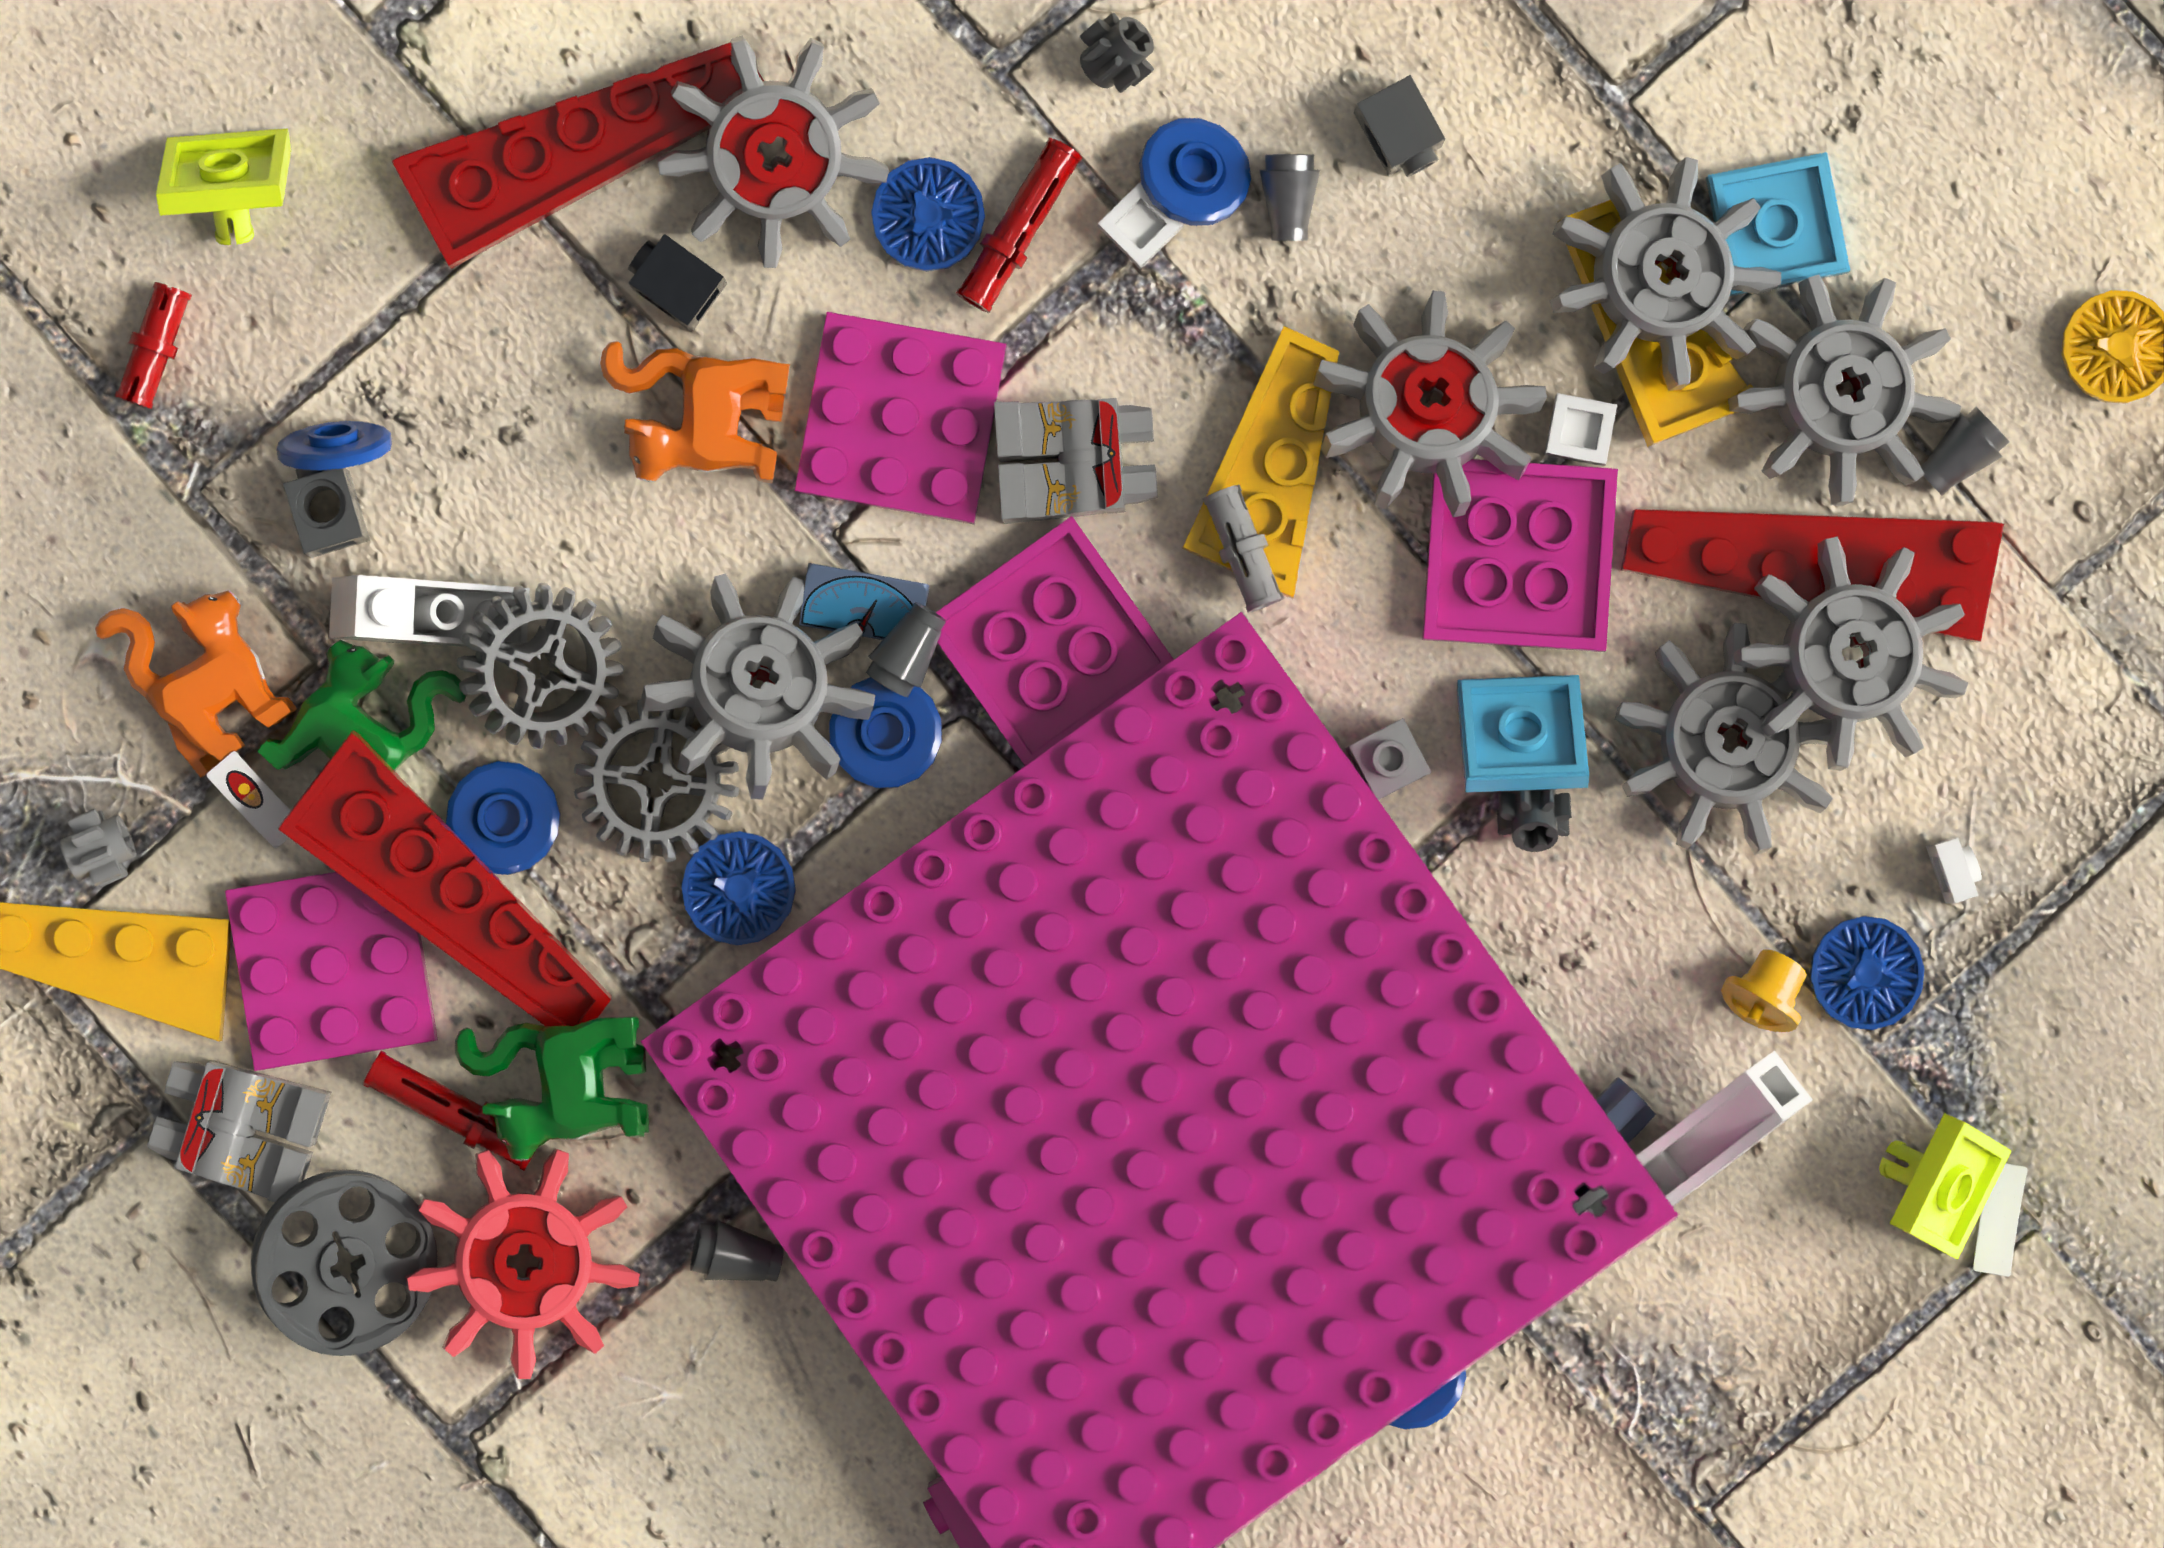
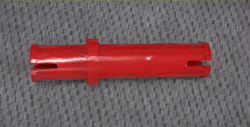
(1006, 246)
(438, 1104)

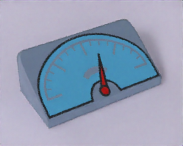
(847, 597)

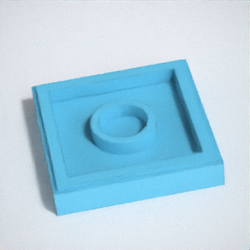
(1797, 222)
(1522, 733)

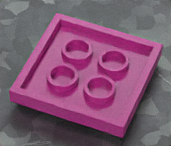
(900, 418)
(1523, 559)
(1049, 641)
(326, 972)

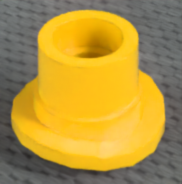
(1767, 992)

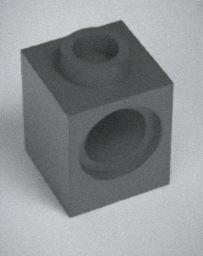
(1400, 128)
(339, 533)

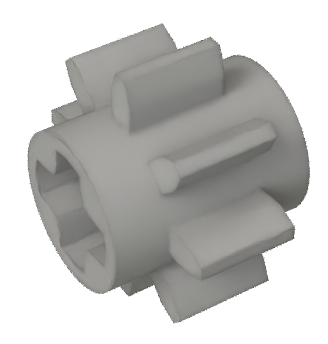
(98, 847)

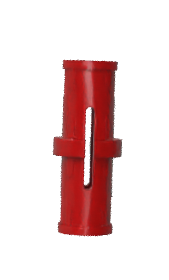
(153, 345)

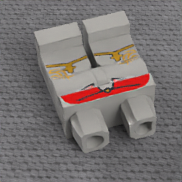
(1089, 465)
(223, 1124)

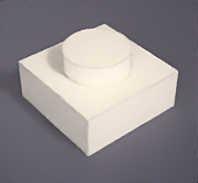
(1139, 226)
(1580, 429)
(1955, 869)

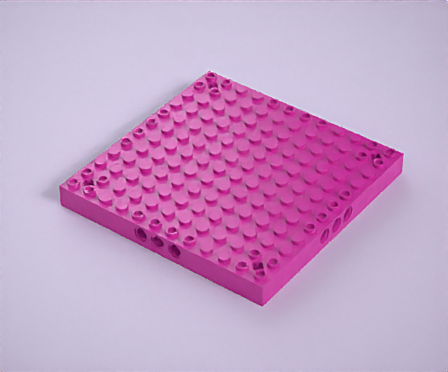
(1158, 1122)

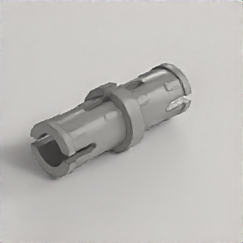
(1243, 548)

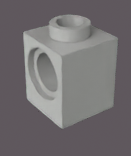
(1388, 759)

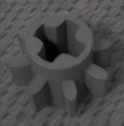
(1116, 52)
(1534, 817)

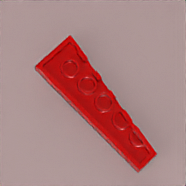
(533, 165)
(1736, 550)
(411, 863)

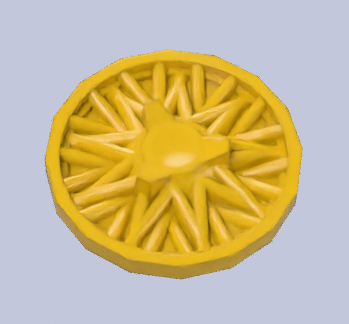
(2115, 346)

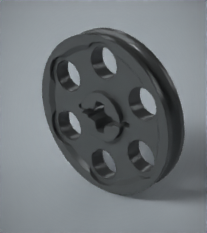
(316, 1254)

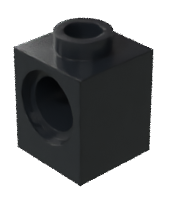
(675, 281)

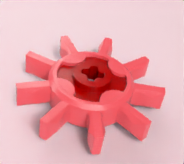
(546, 1290)

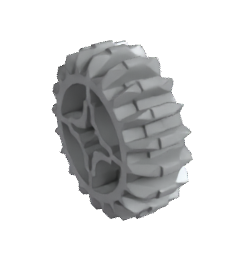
(548, 641)
(649, 832)

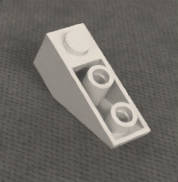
(413, 610)

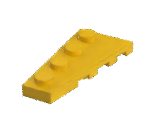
(1659, 411)
(1275, 457)
(129, 960)

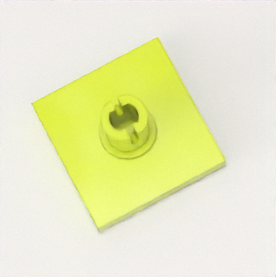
(224, 177)
(1945, 1183)

